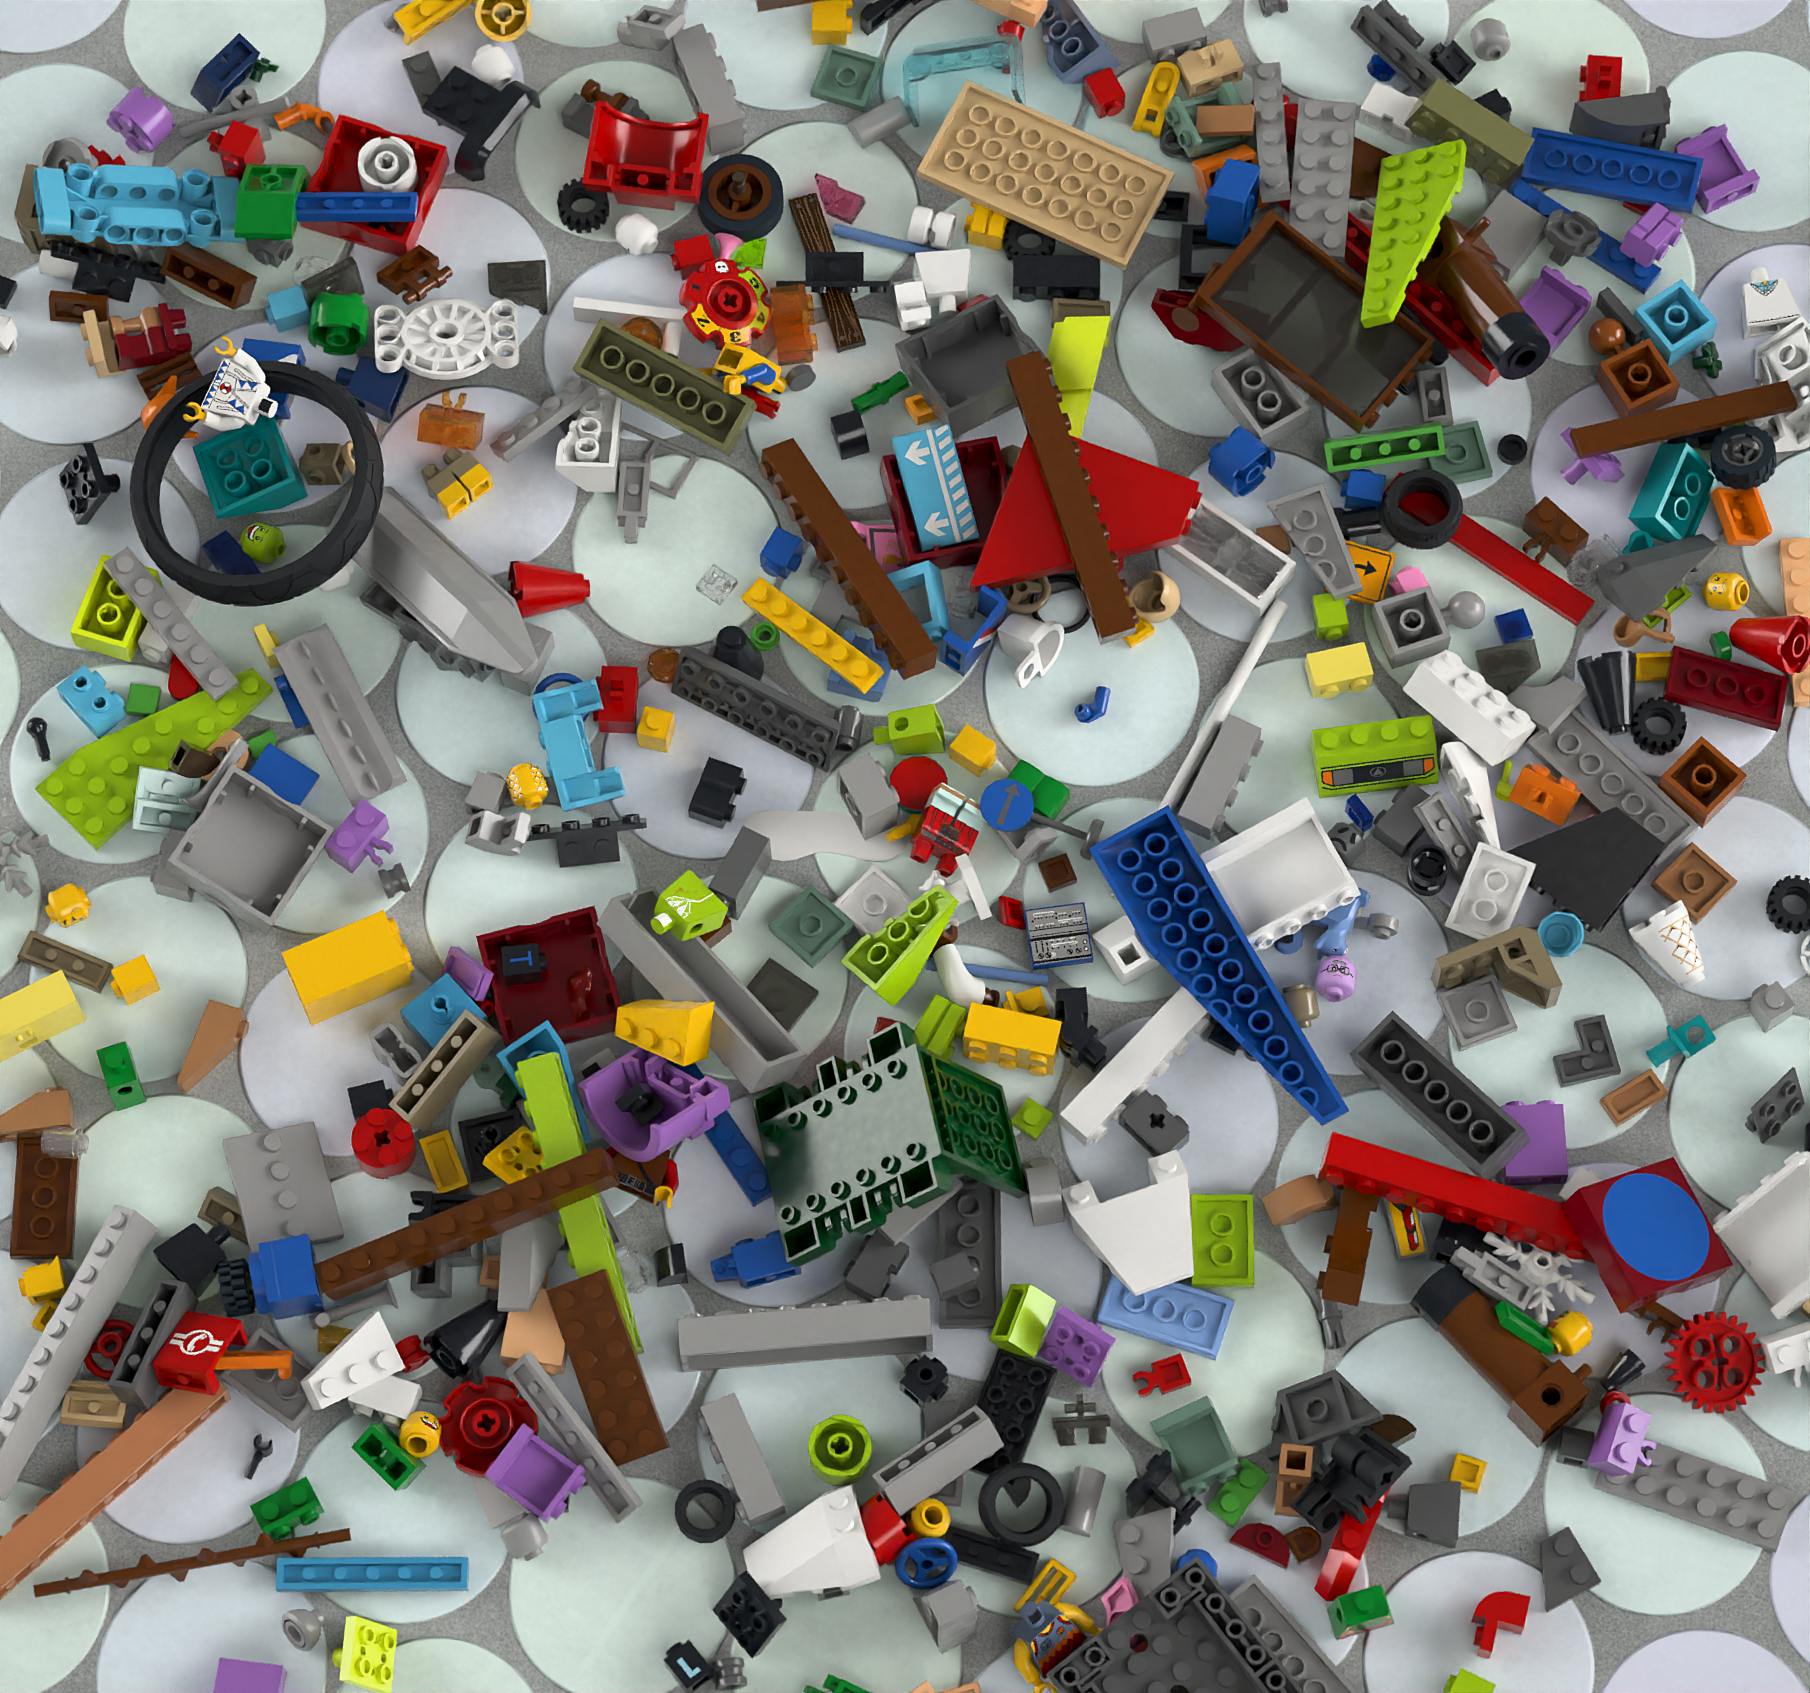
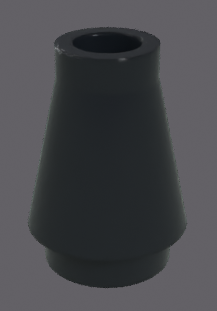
(1622, 1371)

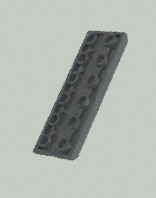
(756, 707)

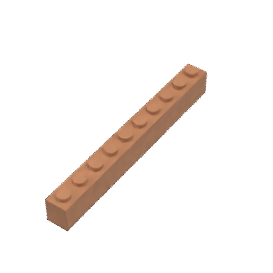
(102, 1480)

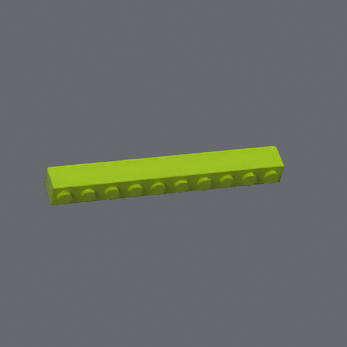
(560, 1141)

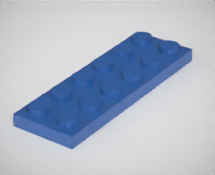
(1612, 170)

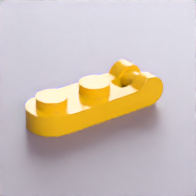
(1157, 95)

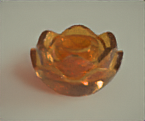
(658, 659)

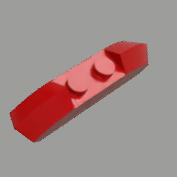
(1347, 1552)

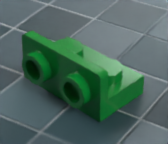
(287, 1509)

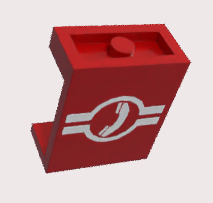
(195, 1349)

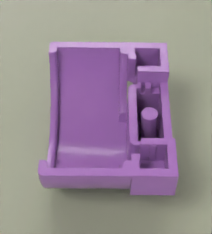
(688, 1104)

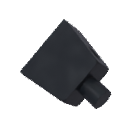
(194, 1255)

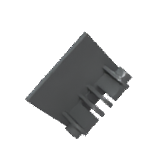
(1776, 1107)

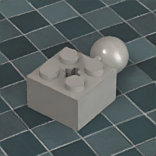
(1427, 623)

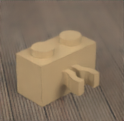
(1209, 67)

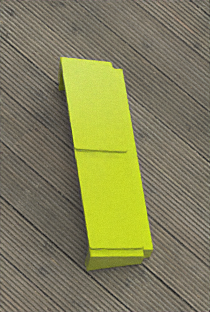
(1075, 360)

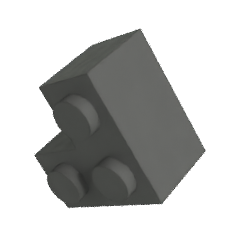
(435, 1277)

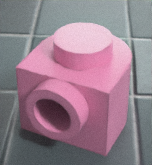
(1407, 580)

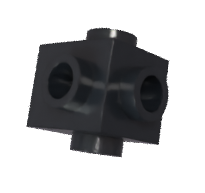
(924, 1380)

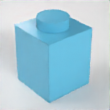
(287, 309)

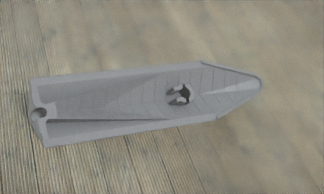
(443, 587)

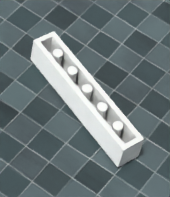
(1134, 1067)

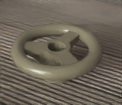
(1020, 596)

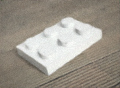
(1490, 892)

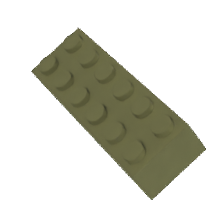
(664, 387)

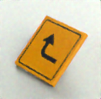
(1373, 570)

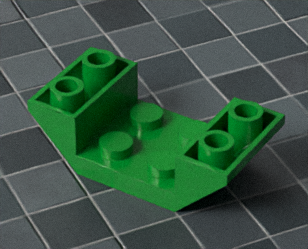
(269, 201)

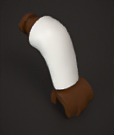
(957, 981)

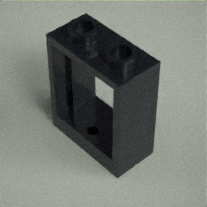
(1191, 236)

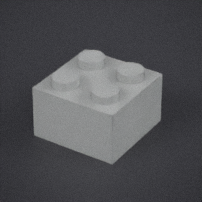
(868, 796)

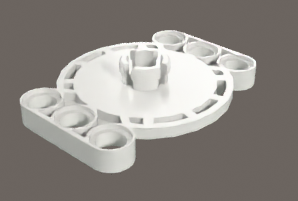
(421, 338)

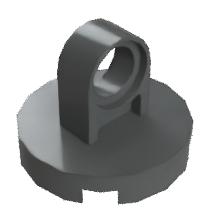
(1571, 236)

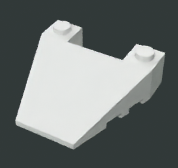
(1141, 1233)

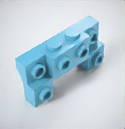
(569, 749)

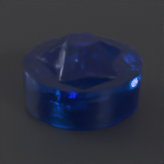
(1380, 69)

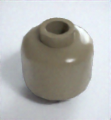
(1301, 1003)

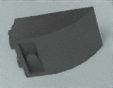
(1626, 119)

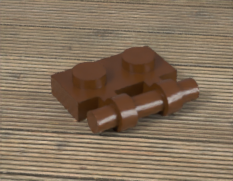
(409, 269)

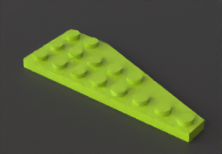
(1409, 206)
(100, 780)

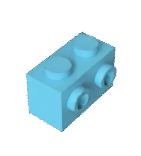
(91, 701)

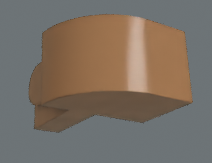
(1298, 1199)
(1292, 1477)

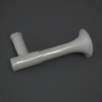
(235, 751)
(383, 1296)

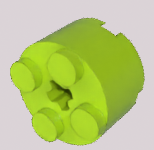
(828, 1437)

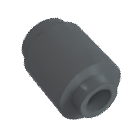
(850, 725)

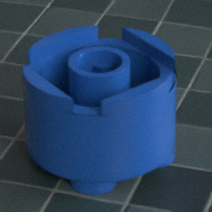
(1240, 462)

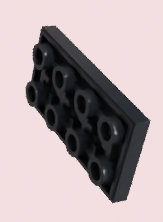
(1013, 1402)

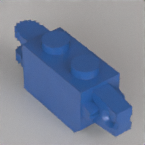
(755, 1262)

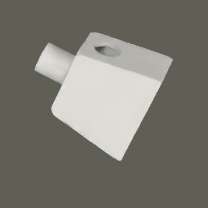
(944, 278)

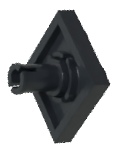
(86, 484)
(487, 1133)
(750, 1614)

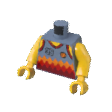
(1047, 1638)

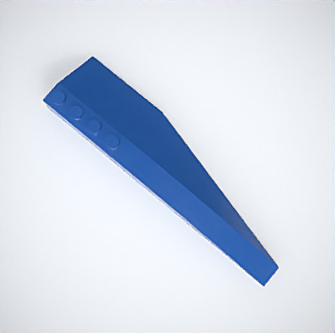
(1206, 951)

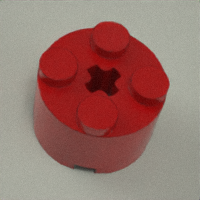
(376, 1128)
(884, 1529)

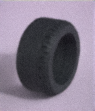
(1426, 482)
(1053, 1512)

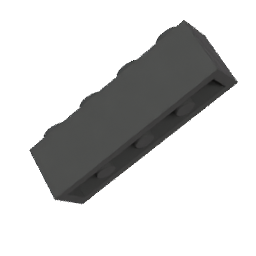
(134, 1375)

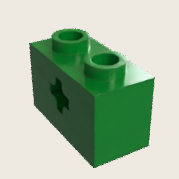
(382, 1452)

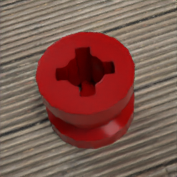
(411, 1353)

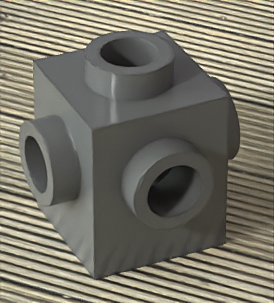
(270, 250)

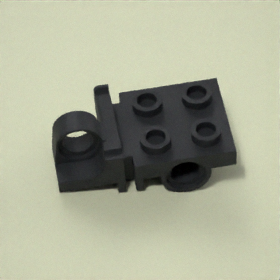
(1357, 1476)

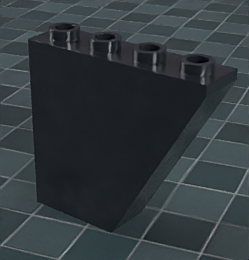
(1592, 864)

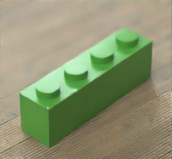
(1384, 446)

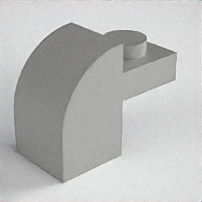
(498, 834)
(1043, 1191)

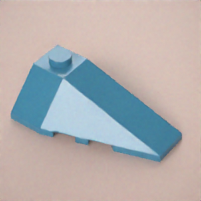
(536, 1043)

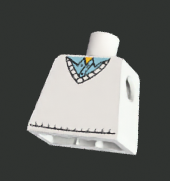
(1766, 305)

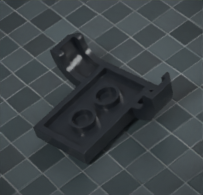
(478, 114)

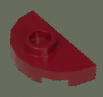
(1263, 1542)

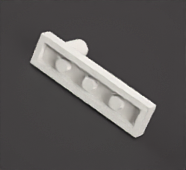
(619, 313)

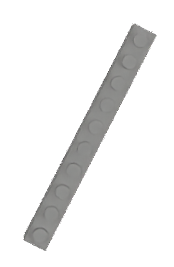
(69, 1338)

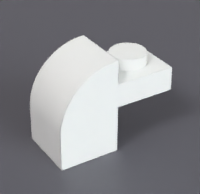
(911, 304)

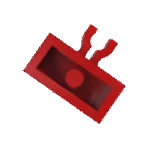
(1600, 78)
(237, 148)
(619, 697)

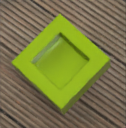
(1032, 1119)

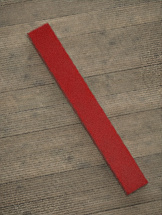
(1502, 558)

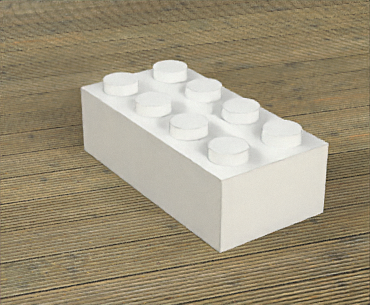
(1469, 707)

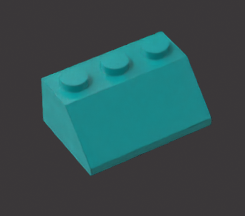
(1673, 494)

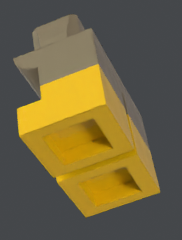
(458, 482)

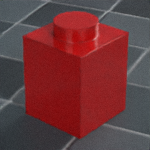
(1105, 93)
(691, 255)

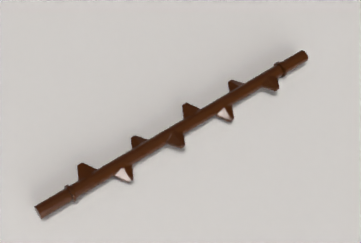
(179, 1567)

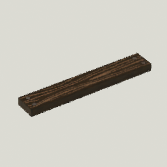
(836, 305)

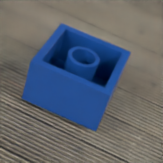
(1232, 201)

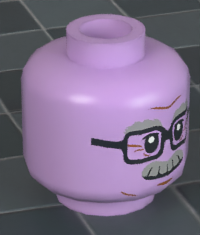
(1336, 978)

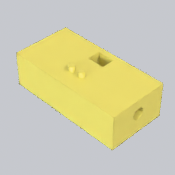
(37, 1014)

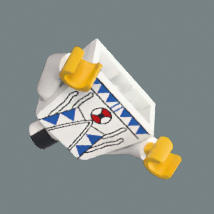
(235, 393)

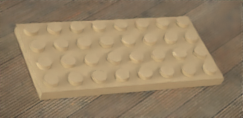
(1045, 174)

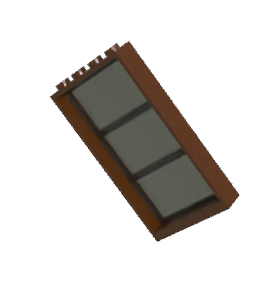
(1306, 322)

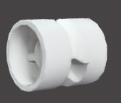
(932, 228)

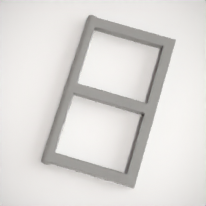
(656, 443)

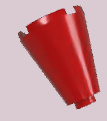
(545, 588)
(1775, 641)

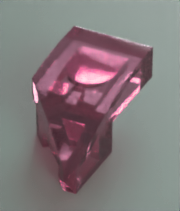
(837, 201)

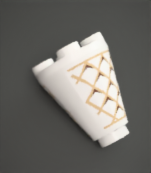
(1671, 944)

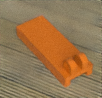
(260, 1359)

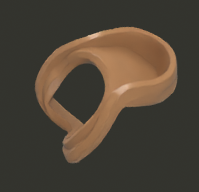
(1628, 632)

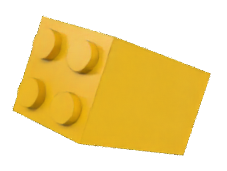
(349, 967)

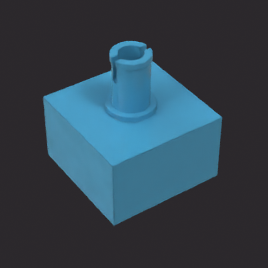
(437, 1010)

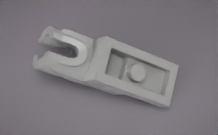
(650, 28)

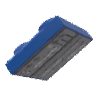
(1058, 936)

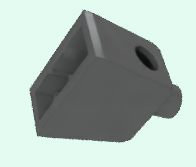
(1430, 1512)

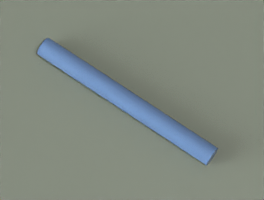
(880, 240)
(1000, 974)

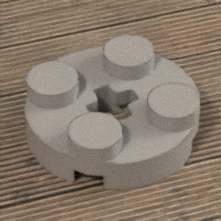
(70, 151)

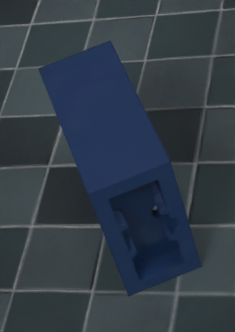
(224, 73)

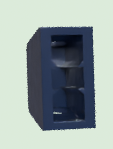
(373, 389)

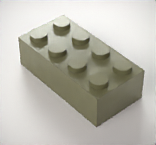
(1492, 143)

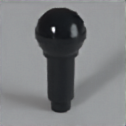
(37, 729)

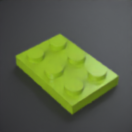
(1222, 1240)

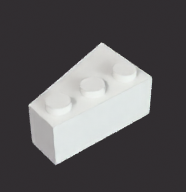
(355, 1363)

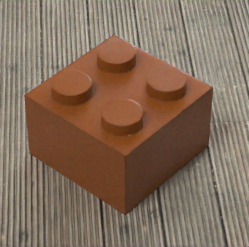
(1702, 781)

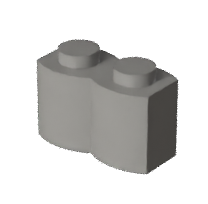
(394, 1052)

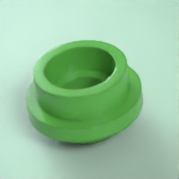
(765, 628)

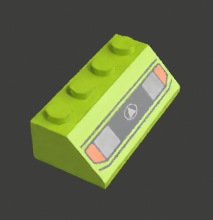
(1374, 756)

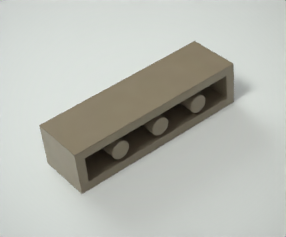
(445, 1070)

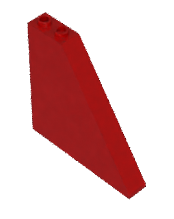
(1137, 502)

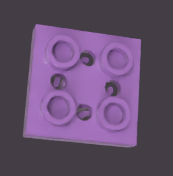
(1602, 467)
(1081, 1342)

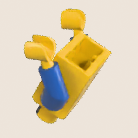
(746, 368)

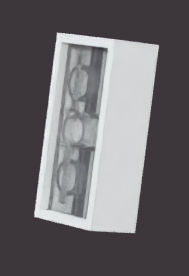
(1233, 558)

